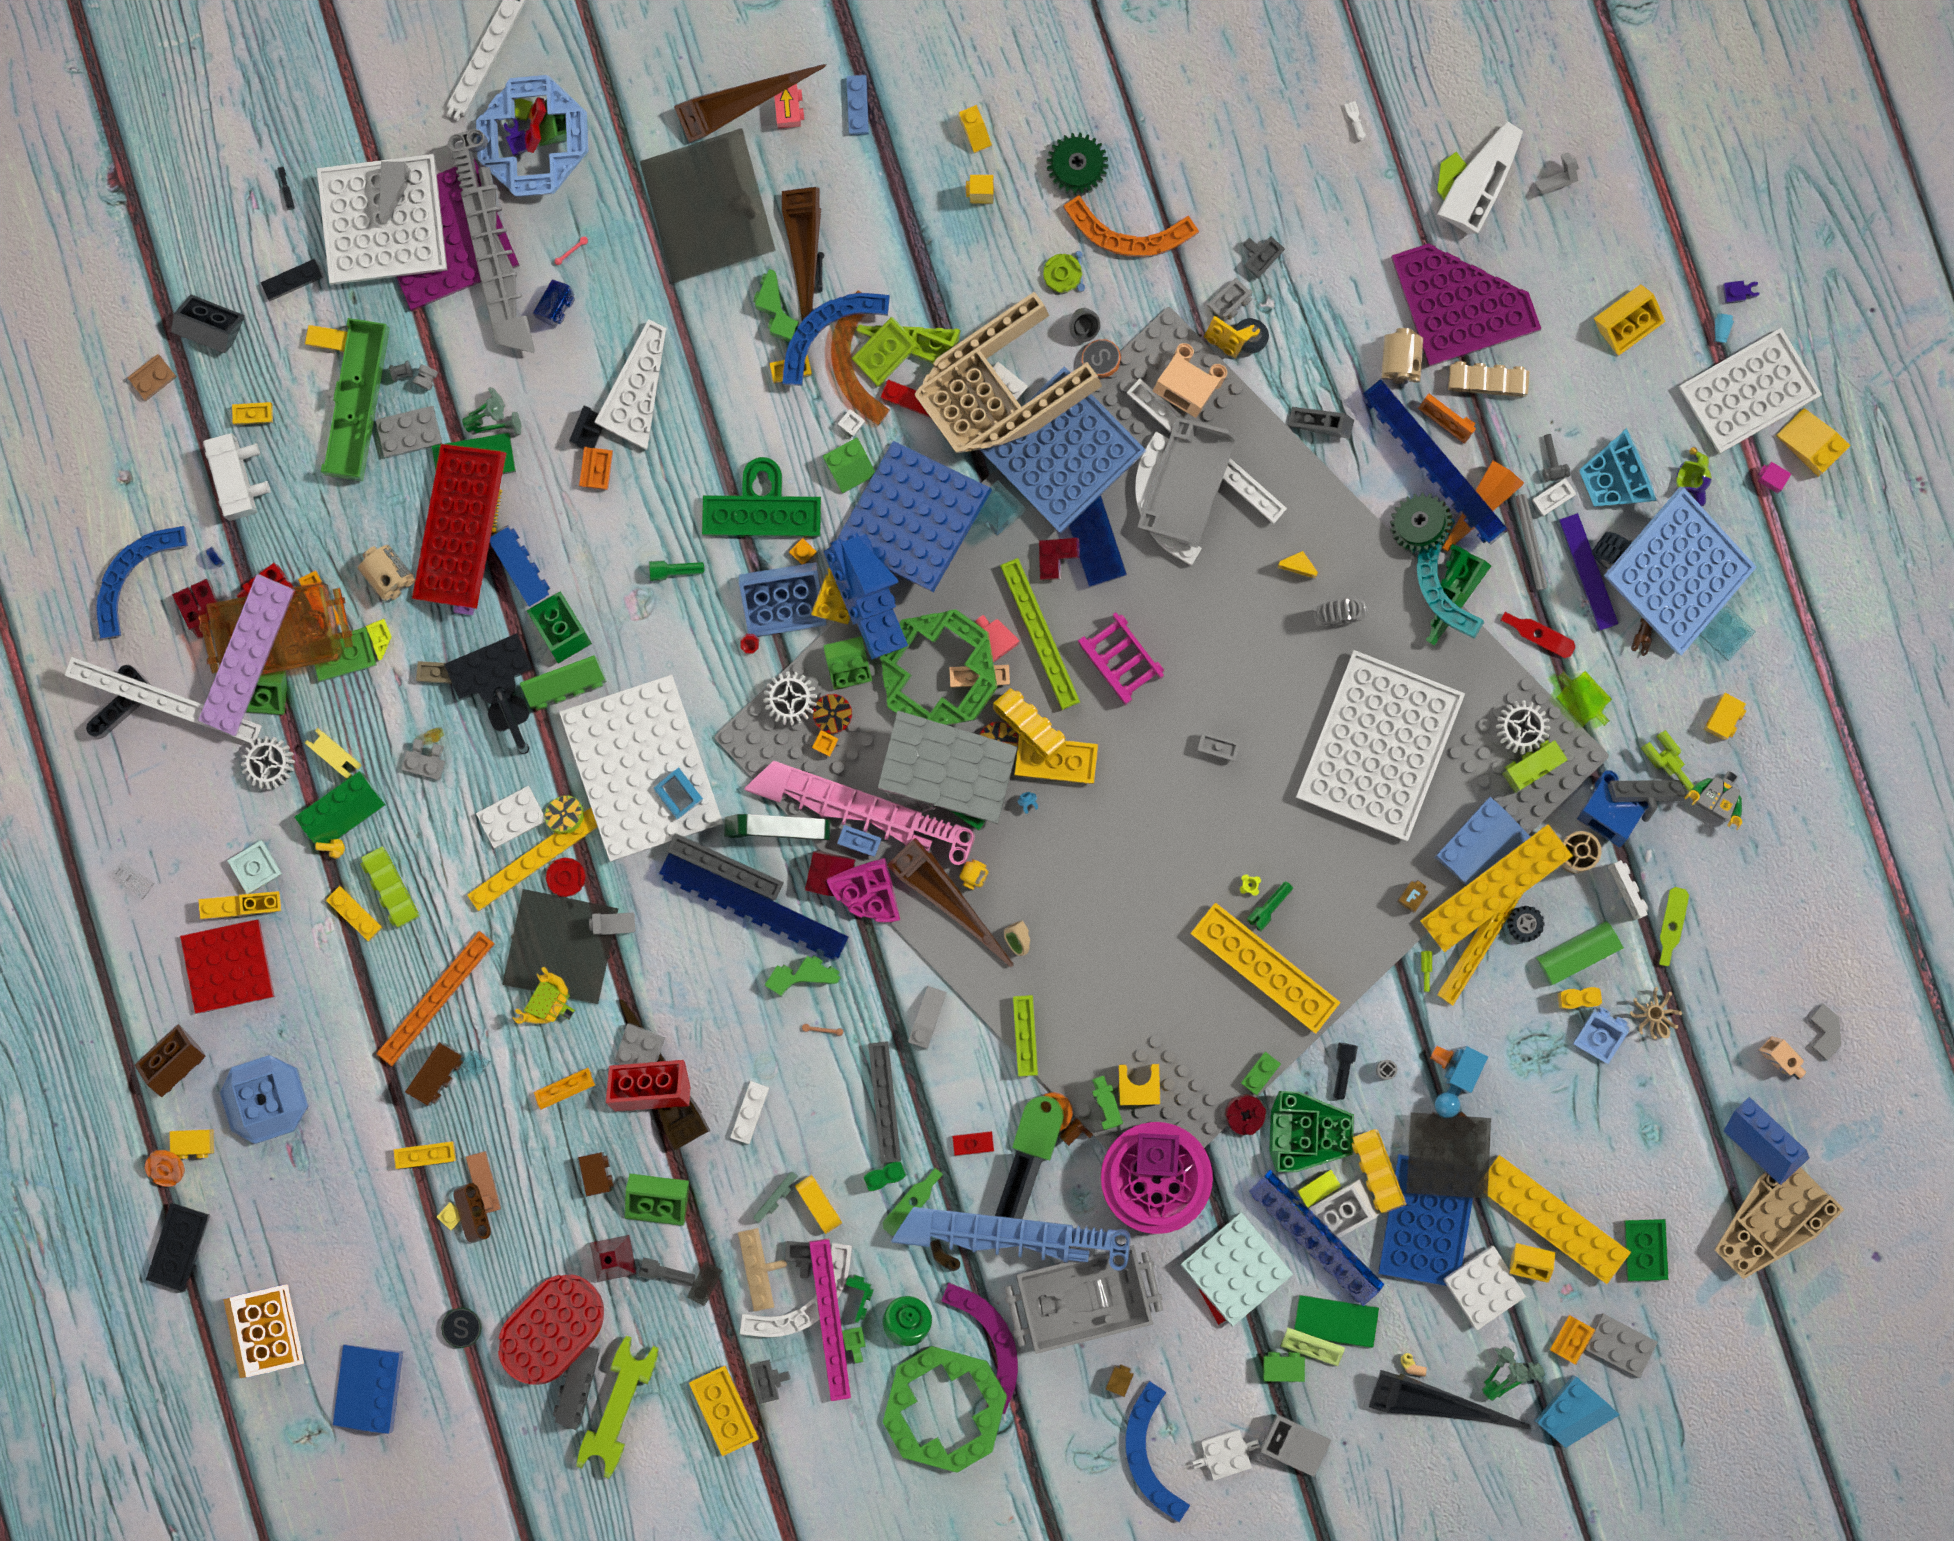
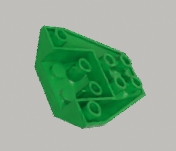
(1307, 1132)

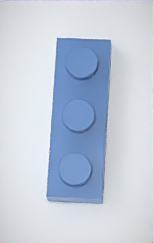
(857, 105)

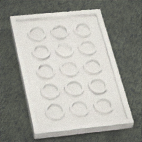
(1750, 390)

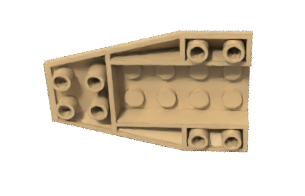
(1776, 1221)

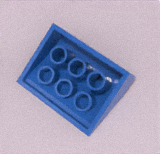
(368, 1388)

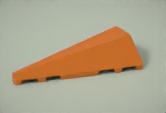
(1494, 489)

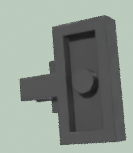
(1262, 255)
(799, 1253)
(767, 1381)

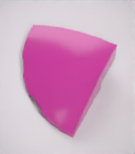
(867, 891)

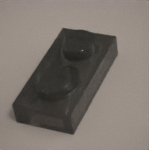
(705, 1283)

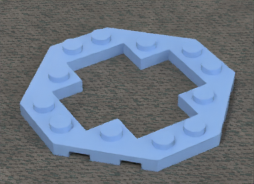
(560, 163)

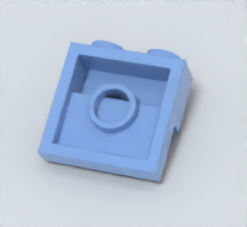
(1602, 1034)

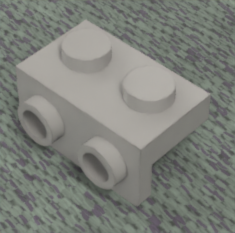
(1230, 299)

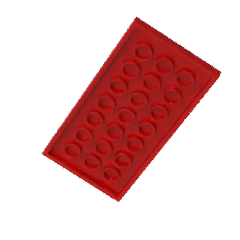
(459, 526)

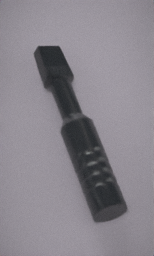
(286, 189)

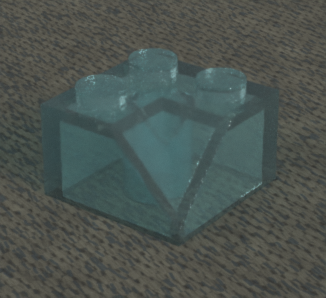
(1000, 510)

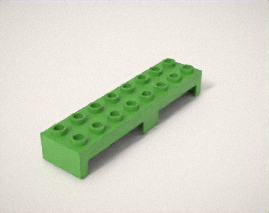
(356, 399)

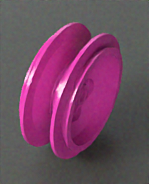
(1137, 1209)

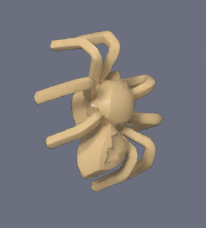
(1654, 1014)

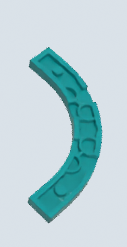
(1436, 598)

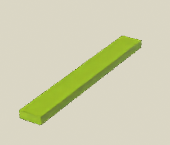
(1040, 634)

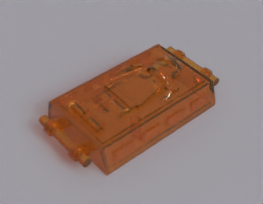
(304, 638)

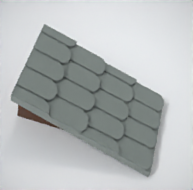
(947, 767)

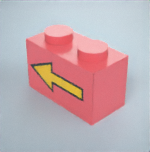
(788, 109)

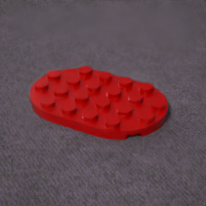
(550, 1329)

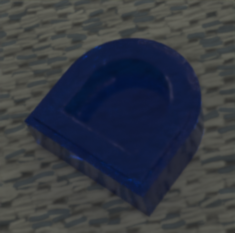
(214, 556)

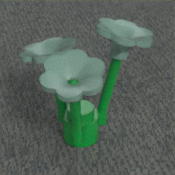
(495, 409)

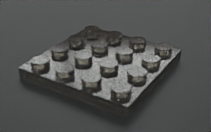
(1448, 1156)

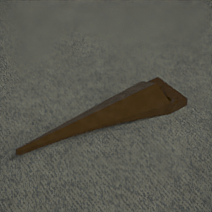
(680, 1123)

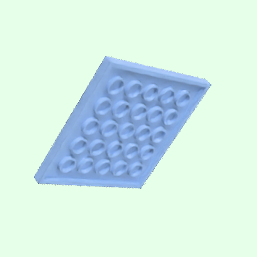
(1680, 571)

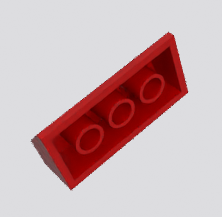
(648, 1086)

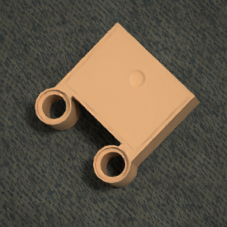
(1186, 384)

